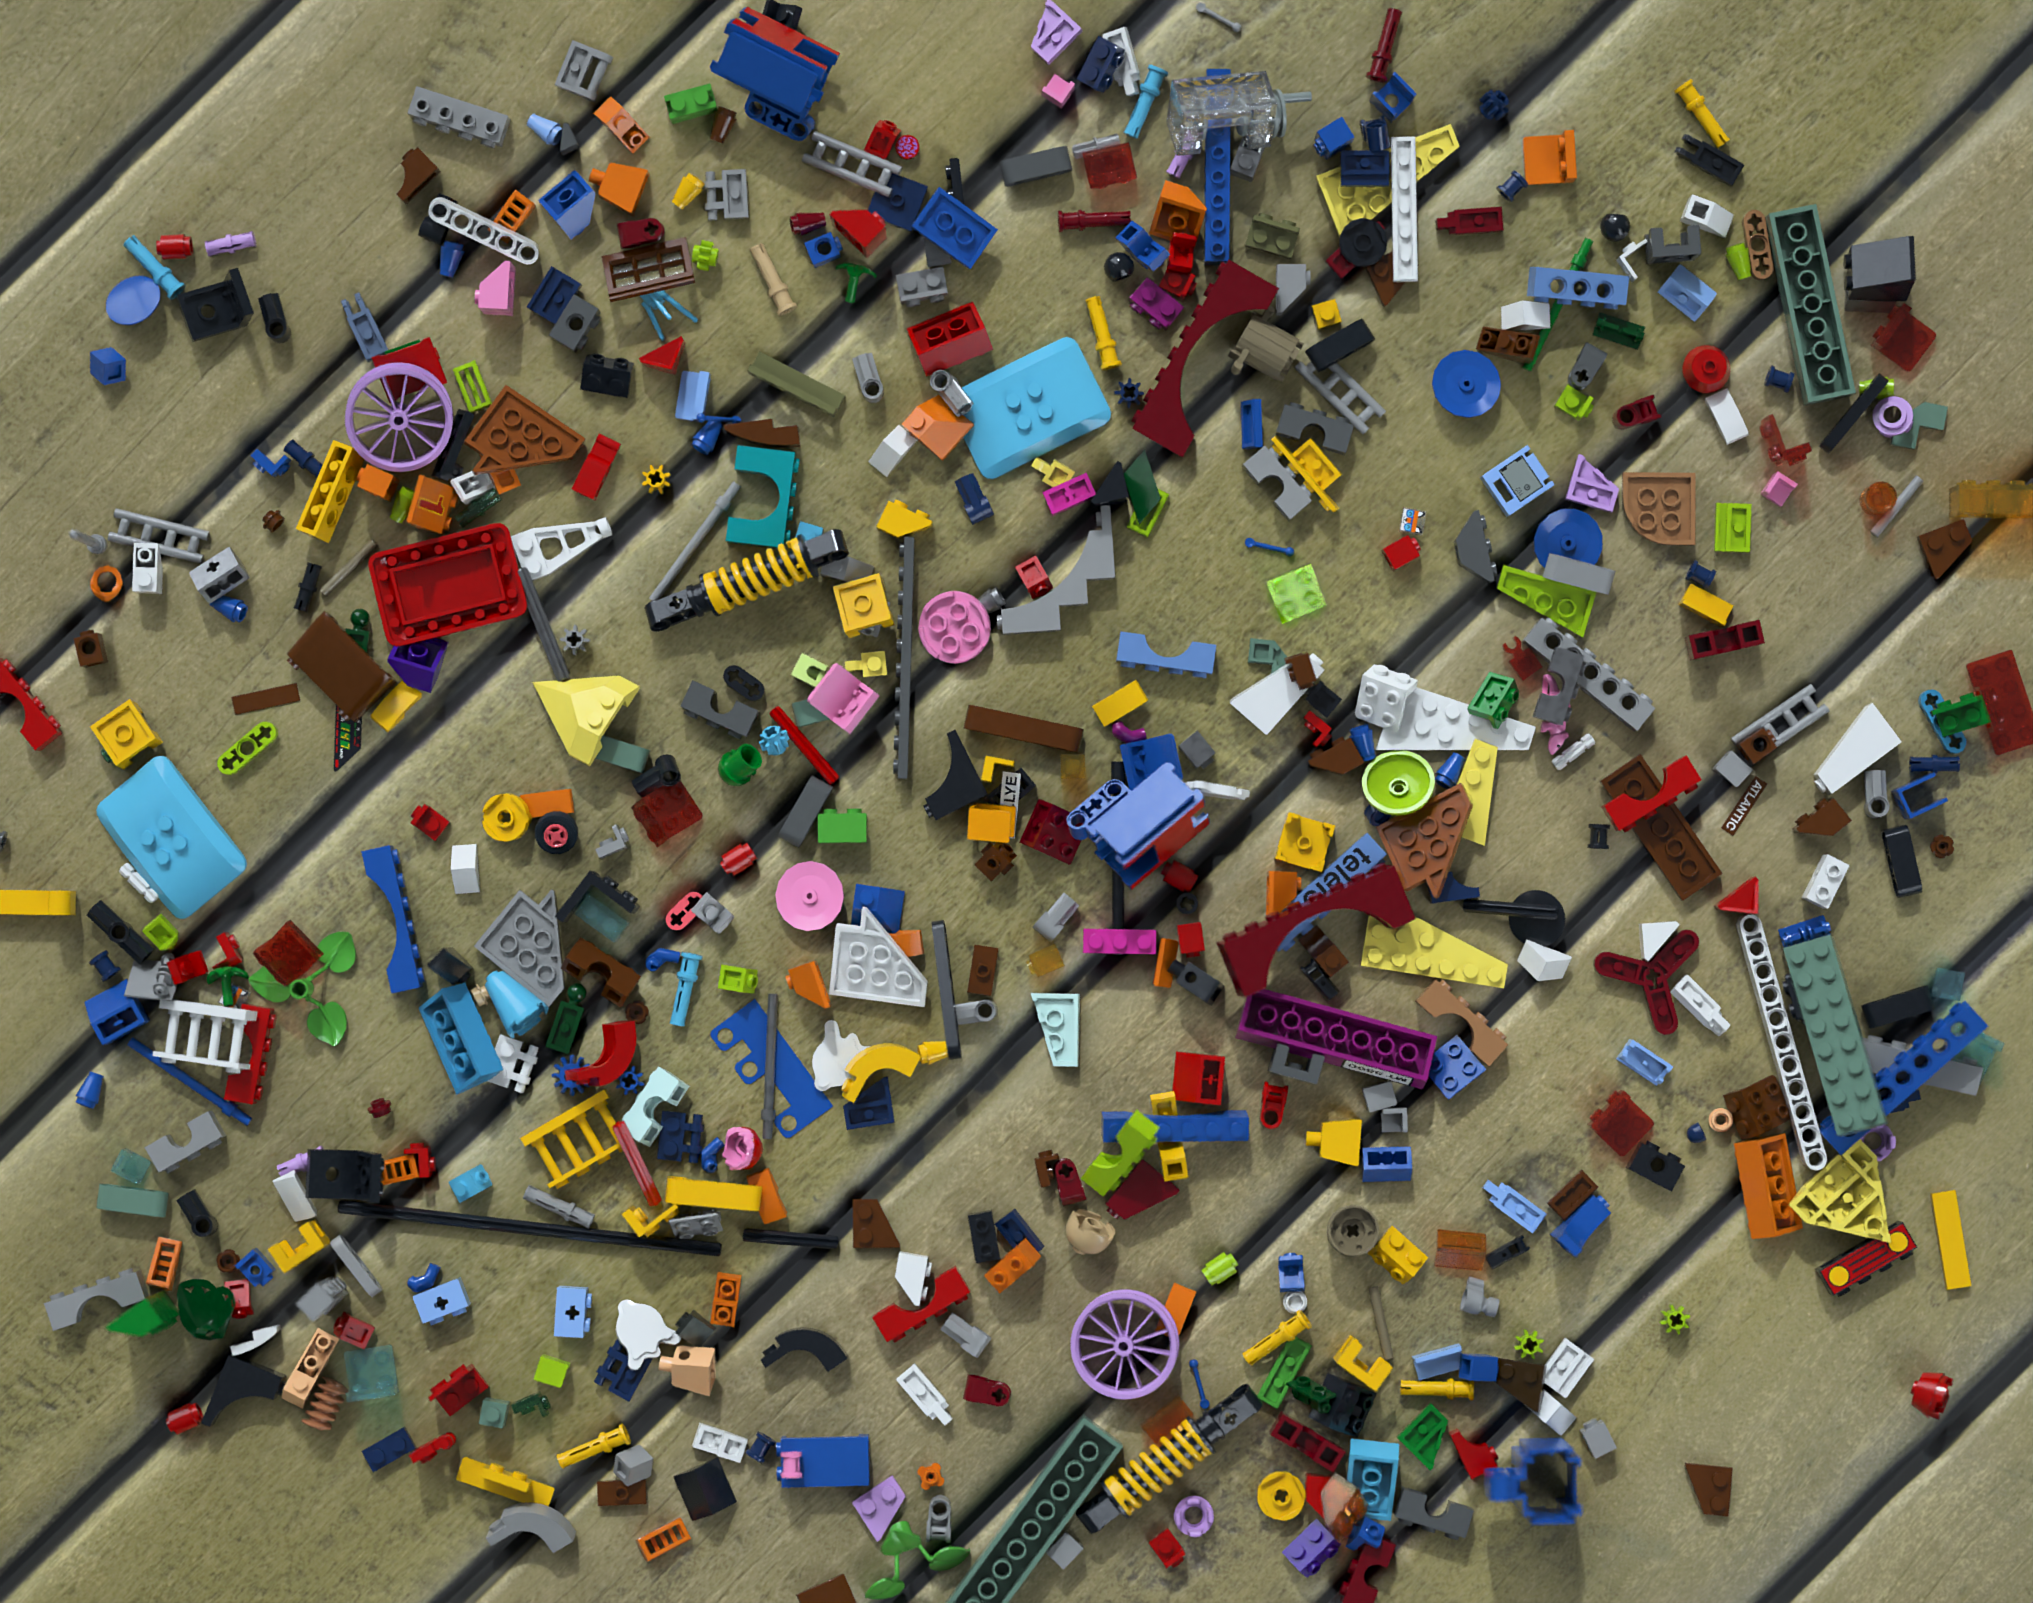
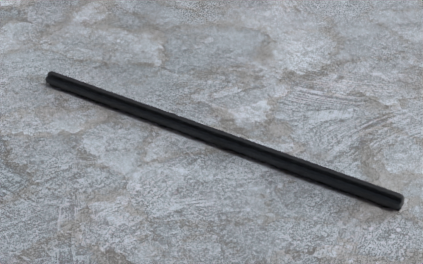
(529, 1228)

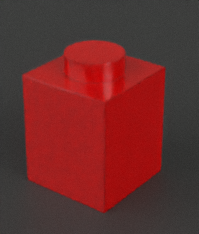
(1401, 552)
(1190, 939)

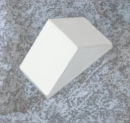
(1525, 316)
(892, 450)
(472, 486)
(465, 869)
(1653, 937)
(1543, 962)
(1554, 1414)

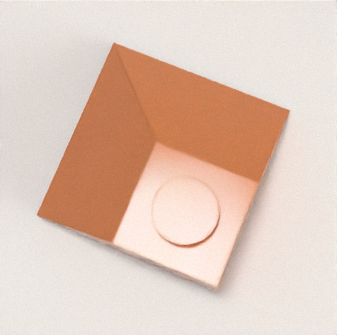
(1177, 212)
(937, 426)
(1281, 890)
(809, 983)

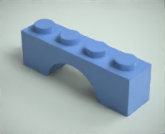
(1196, 659)

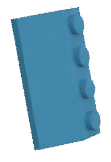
(460, 1037)

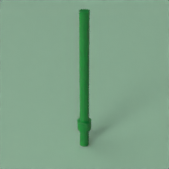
(1578, 262)

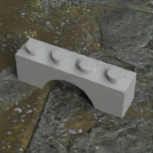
(323, 1297)
(68, 1309)

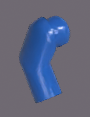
(660, 956)
(708, 1155)
(426, 1281)

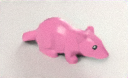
(1556, 732)

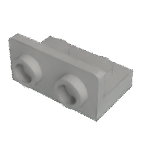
(922, 286)

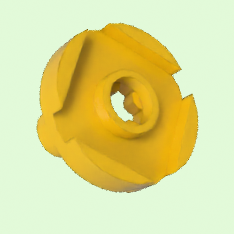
(493, 817)
(1275, 1508)

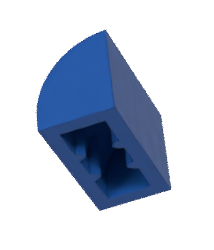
(1386, 1164)

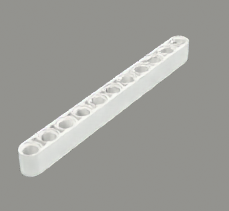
(1790, 1050)

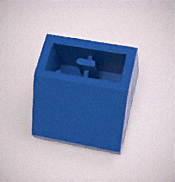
(114, 1014)

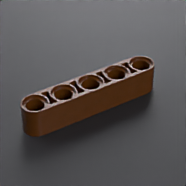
(1023, 728)

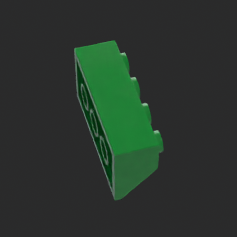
(147, 1317)

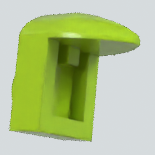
(162, 933)

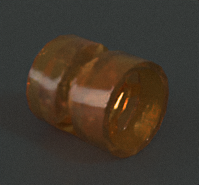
(1878, 498)

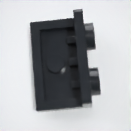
(606, 375)

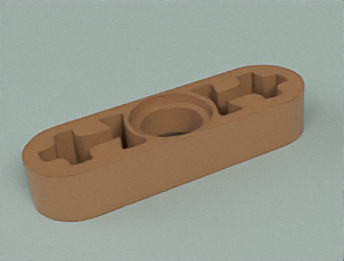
(1748, 228)

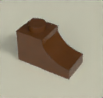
(418, 174)
(1323, 951)

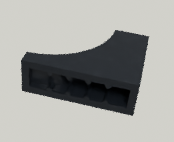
(960, 786)
(241, 1380)

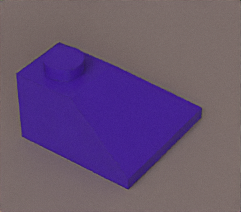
(419, 662)

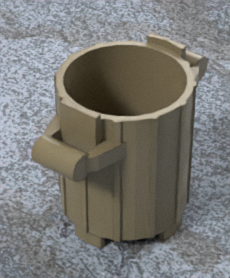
(1265, 347)

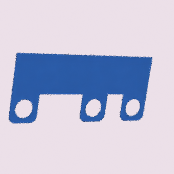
(790, 1074)

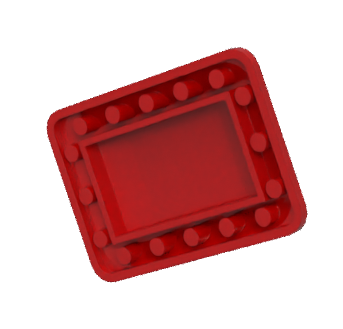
(447, 584)

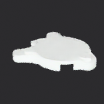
(1219, 791)
(833, 1057)
(641, 1331)

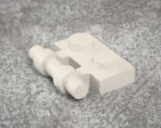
(509, 1052)

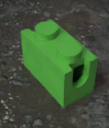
(691, 103)
(842, 827)

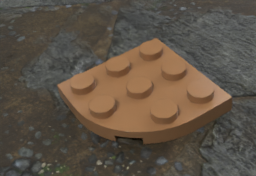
(1661, 506)

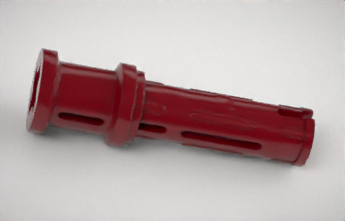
(1383, 56)
(1081, 220)

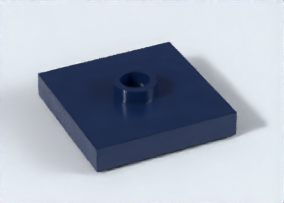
(903, 204)

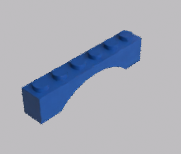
(403, 968)
(1214, 1126)

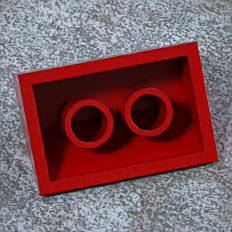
(860, 228)
(949, 338)

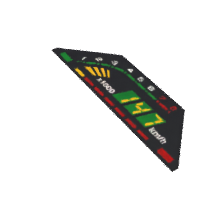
(346, 739)

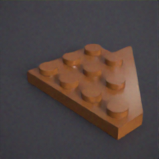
(520, 435)
(1427, 840)

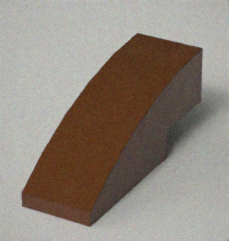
(764, 433)

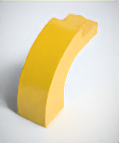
(875, 1058)
(1171, 1153)

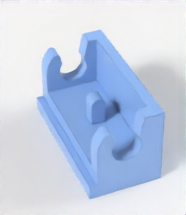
(1644, 1062)

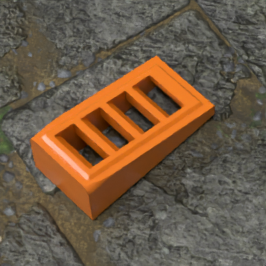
(524, 214)
(413, 1164)
(170, 1275)
(644, 1548)

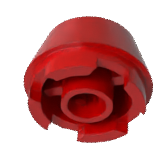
(1706, 369)
(1931, 1394)

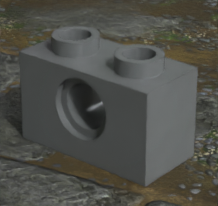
(575, 309)

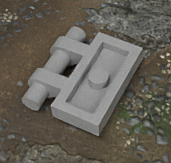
(734, 194)

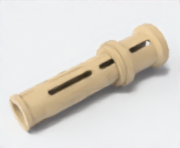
(777, 289)

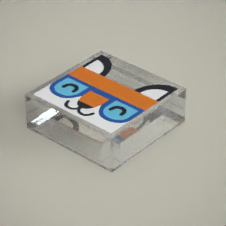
(1412, 521)
(240, 996)

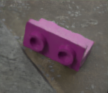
(1156, 304)

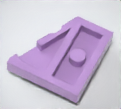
(1591, 487)
(880, 1505)

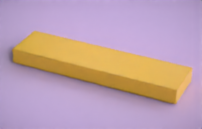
(1950, 1239)

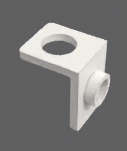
(1628, 250)

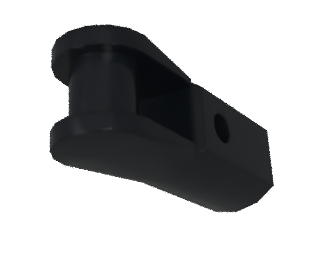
(1322, 983)
(1502, 1254)

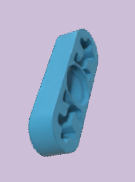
(1932, 720)

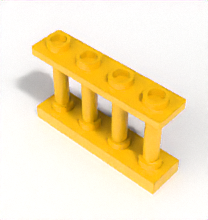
(557, 1128)

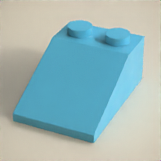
(1374, 1472)

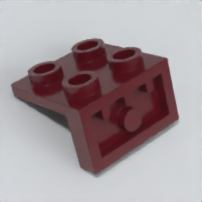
(1050, 833)

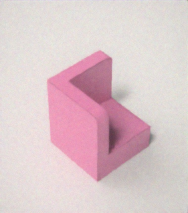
(1058, 91)
(1778, 488)

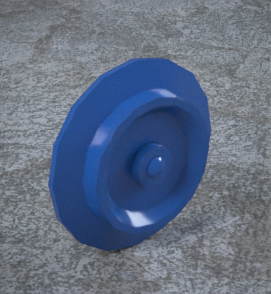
(1466, 383)
(1568, 535)

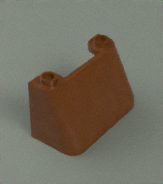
(340, 667)

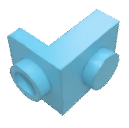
(470, 1183)

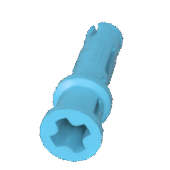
(1149, 91)
(161, 275)
(686, 977)

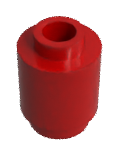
(174, 246)
(738, 859)
(1179, 876)
(184, 1418)

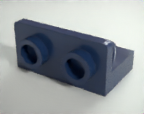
(1101, 64)

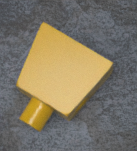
(1338, 1140)

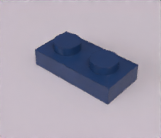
(1016, 1229)
(389, 1449)

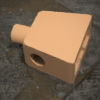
(691, 1368)

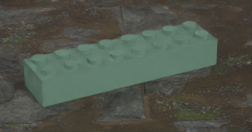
(1810, 305)
(1835, 1036)

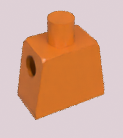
(621, 185)

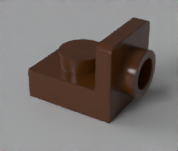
(1045, 1172)

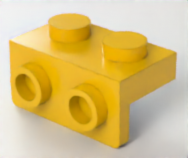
(1398, 1255)

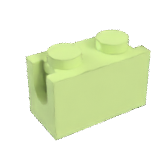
(806, 668)

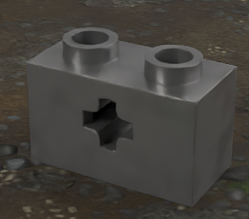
(219, 575)

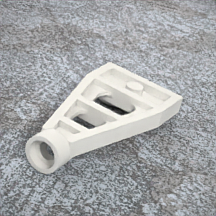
(530, 553)

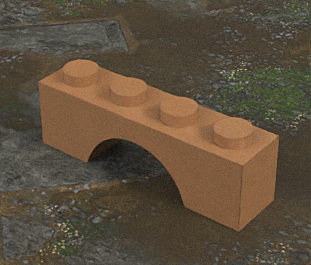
(1485, 1042)

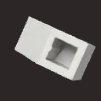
(1707, 215)
(147, 569)
(911, 1273)

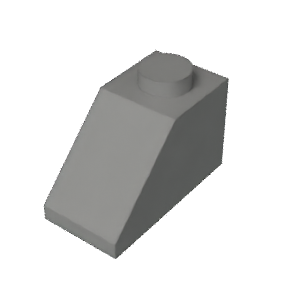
(1292, 284)
(847, 570)

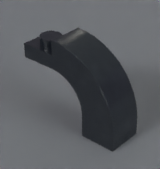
(808, 1339)

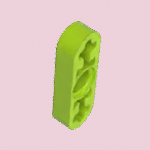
(238, 765)

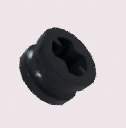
(1184, 910)

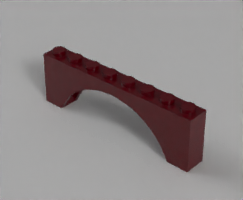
(1163, 414)
(1252, 949)

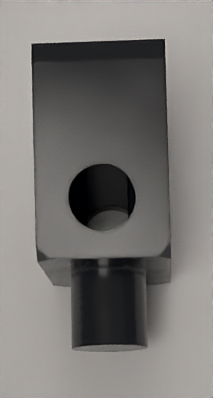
(1204, 987)

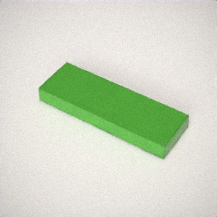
(1283, 1371)

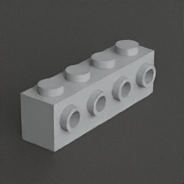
(458, 116)

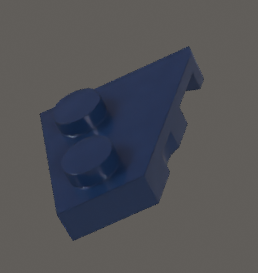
(870, 1107)

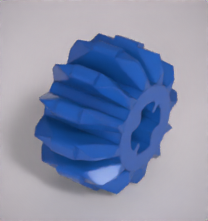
(568, 1083)

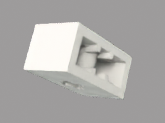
(1825, 881)

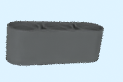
(1036, 166)
(805, 811)

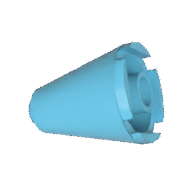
(514, 1003)

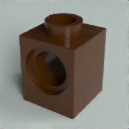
(98, 656)
(1748, 751)

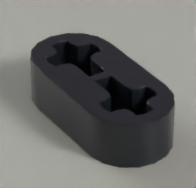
(740, 688)

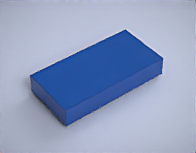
(1251, 424)

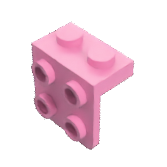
(842, 698)

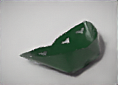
(205, 1310)

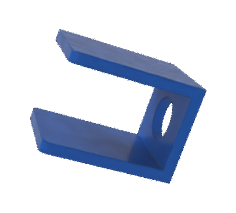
(1401, 90)
(1902, 804)

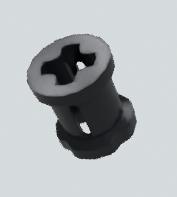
(1595, 828)

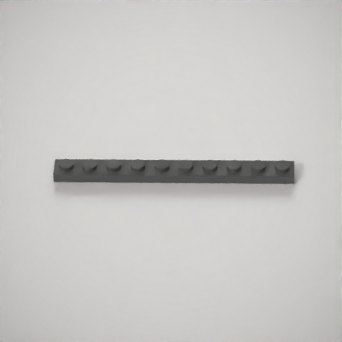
(903, 669)

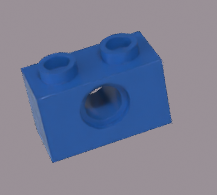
(1333, 138)

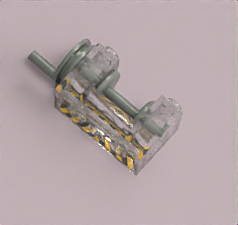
(1226, 101)

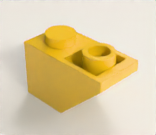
(901, 522)

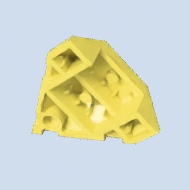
(584, 710)
(1846, 1195)

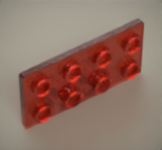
(2005, 700)

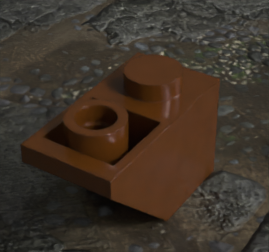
(1338, 759)
(1824, 821)

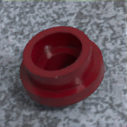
(379, 1107)

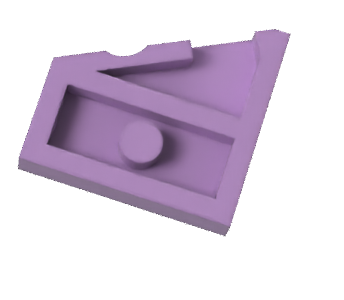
(1054, 33)

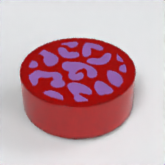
(907, 147)

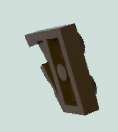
(1522, 1381)

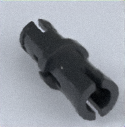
(307, 587)

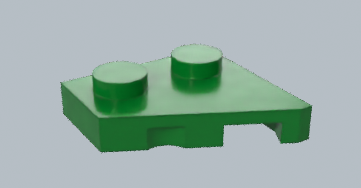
(1424, 1435)

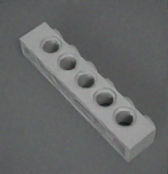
(1631, 718)

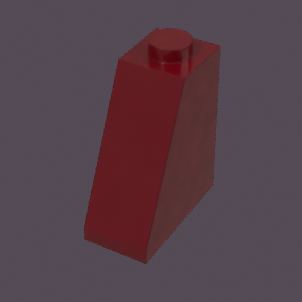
(1140, 1191)

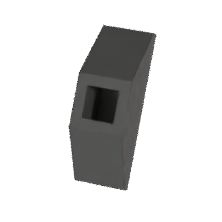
(1474, 549)

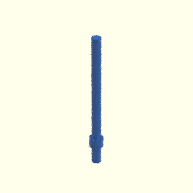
(228, 1107)

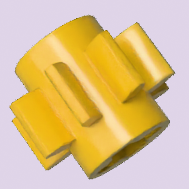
(654, 472)

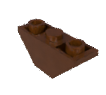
(1508, 344)

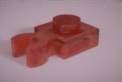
(1524, 661)

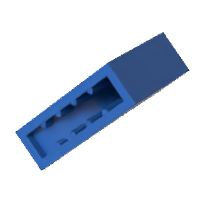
(1581, 1224)

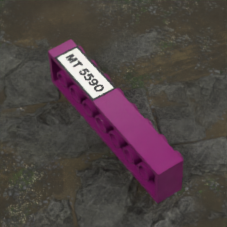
(1340, 1036)

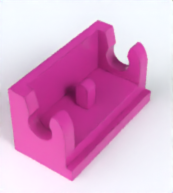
(1069, 494)

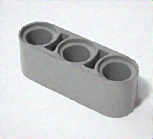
(1579, 573)

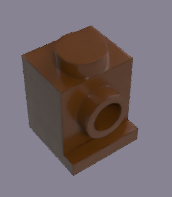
(1301, 670)

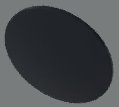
(1537, 929)

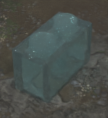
(602, 918)

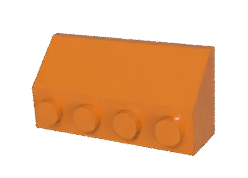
(1767, 1185)

